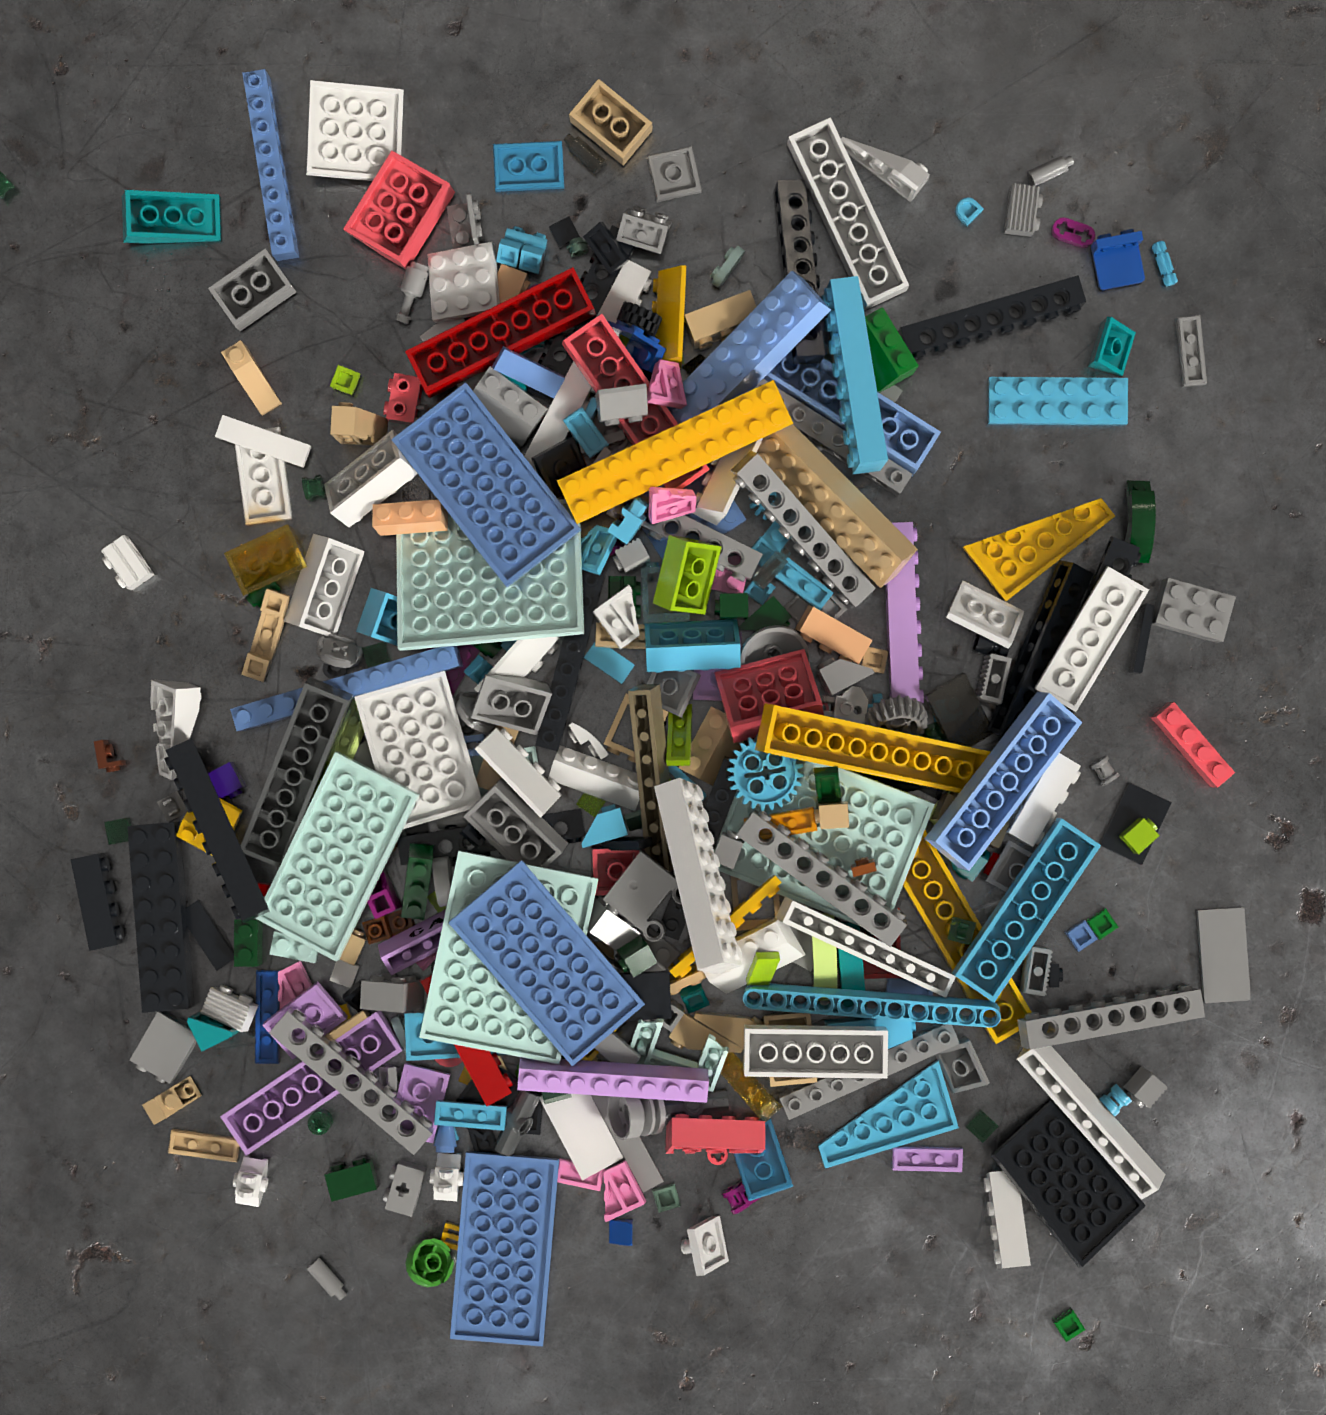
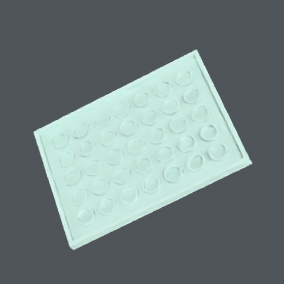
(457, 599)
(882, 826)
(464, 997)

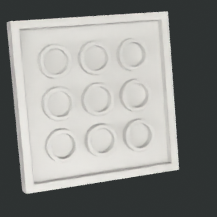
(352, 129)

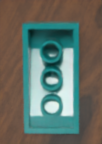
(170, 217)

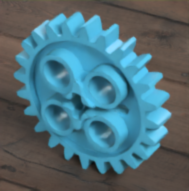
(768, 793)

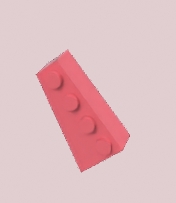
(715, 1134)

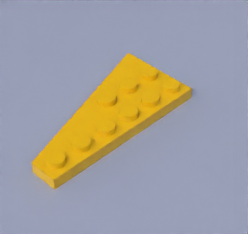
(1027, 551)
(768, 889)

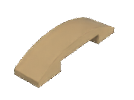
(267, 635)

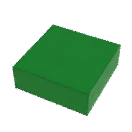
(1101, 923)
(1068, 1325)

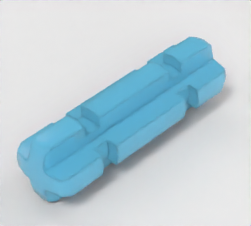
(1164, 263)

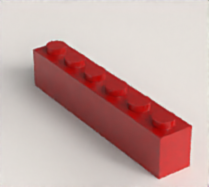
(481, 1067)

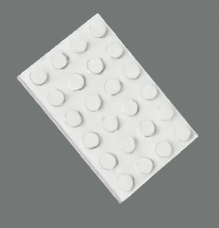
(421, 745)

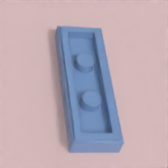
(528, 372)

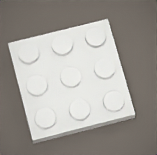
(463, 281)

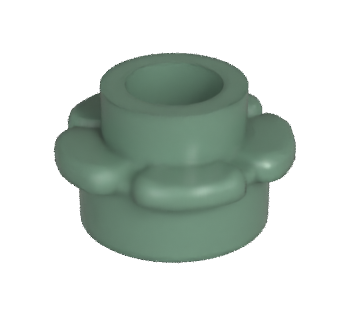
(578, 247)

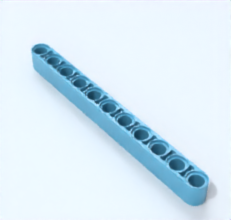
(882, 999)

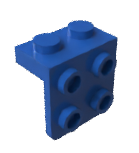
(1118, 259)

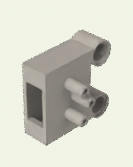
(641, 892)

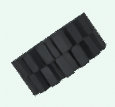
(639, 316)

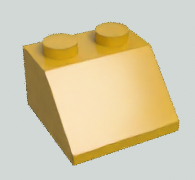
(189, 834)

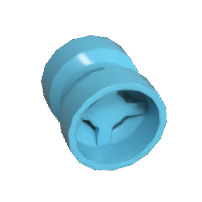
(1119, 1096)

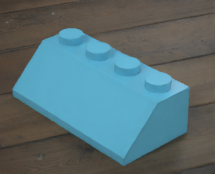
(692, 645)

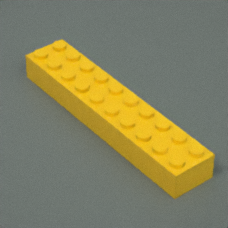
(675, 451)
(867, 748)
(936, 901)

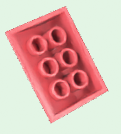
(399, 209)
(777, 681)

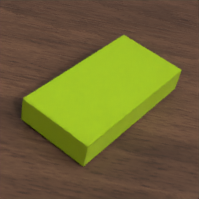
(762, 968)

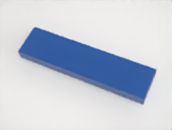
(267, 987)

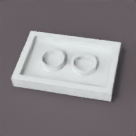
(985, 614)

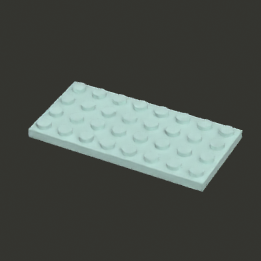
(337, 855)

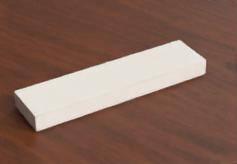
(263, 441)

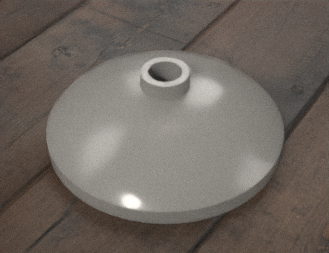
(778, 637)

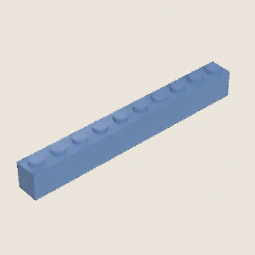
(356, 683)

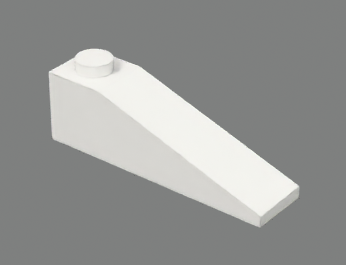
(897, 172)
(176, 714)

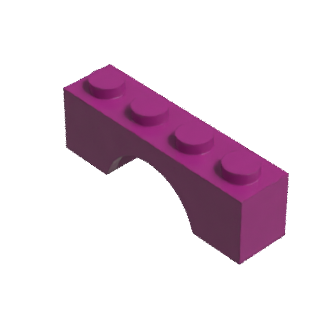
(383, 898)

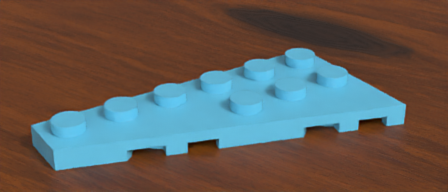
(904, 1116)

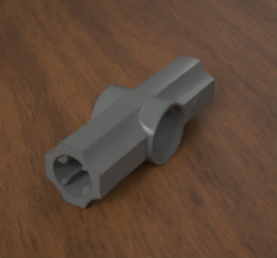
(716, 1102)
(517, 1122)

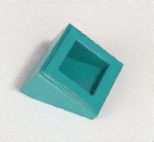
(694, 998)

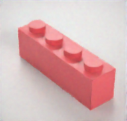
(1192, 744)

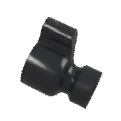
(986, 646)

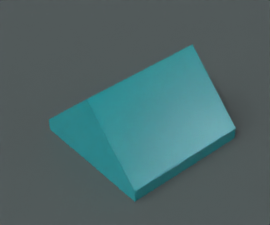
(1112, 347)
(208, 1031)

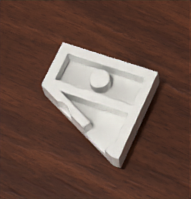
(619, 617)

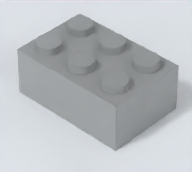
(252, 290)
(1193, 610)

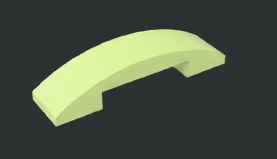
(824, 963)

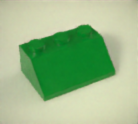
(889, 353)

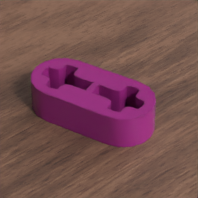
(1074, 227)

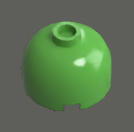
(429, 1263)

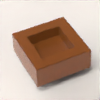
(863, 866)

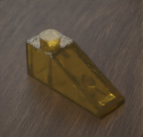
(750, 1088)

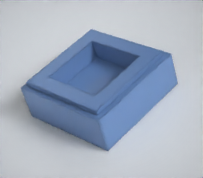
(1080, 935)

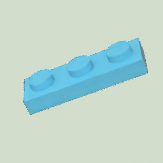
(470, 1115)

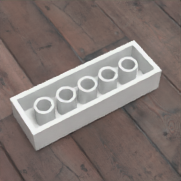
(815, 1051)

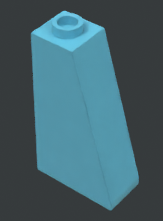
(897, 1030)

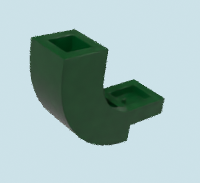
(1141, 517)

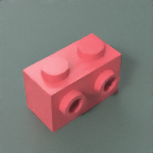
(403, 399)

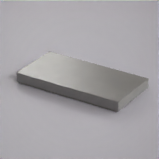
(1223, 955)

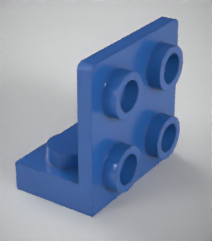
(642, 348)

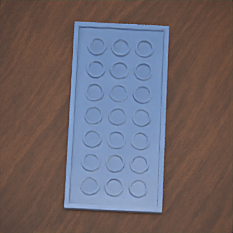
(486, 484)
(546, 962)
(504, 1248)

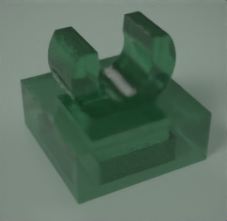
(961, 930)

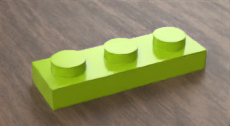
(679, 738)

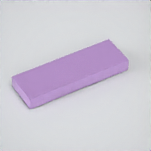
(927, 1158)

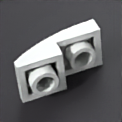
(579, 734)

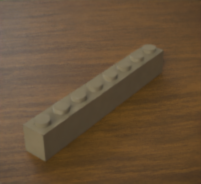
(650, 764)

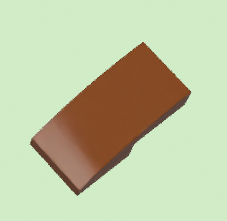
(386, 926)

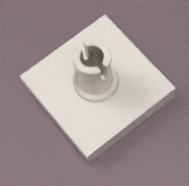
(706, 1245)

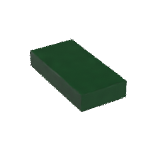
(827, 784)

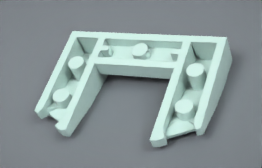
(644, 1042)

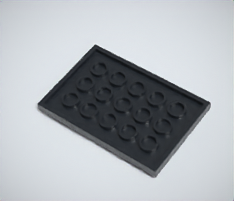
(1067, 1183)

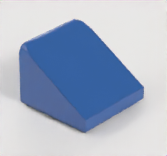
(621, 1231)

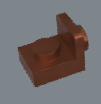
(104, 753)

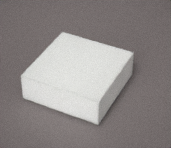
(344, 973)

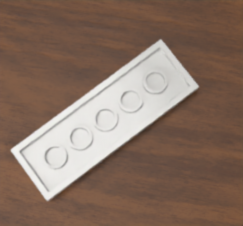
(1091, 638)

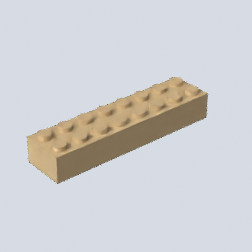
(837, 505)

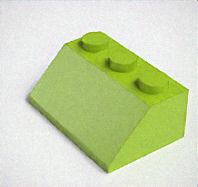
(686, 575)

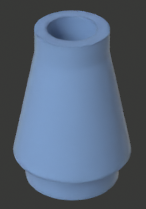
(445, 1139)

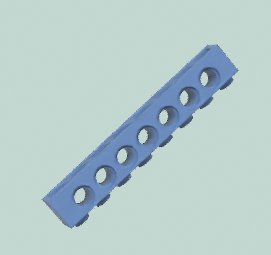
(270, 165)

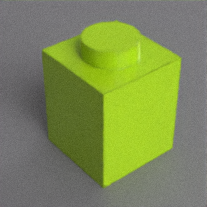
(1139, 835)

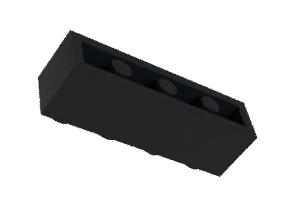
(97, 901)

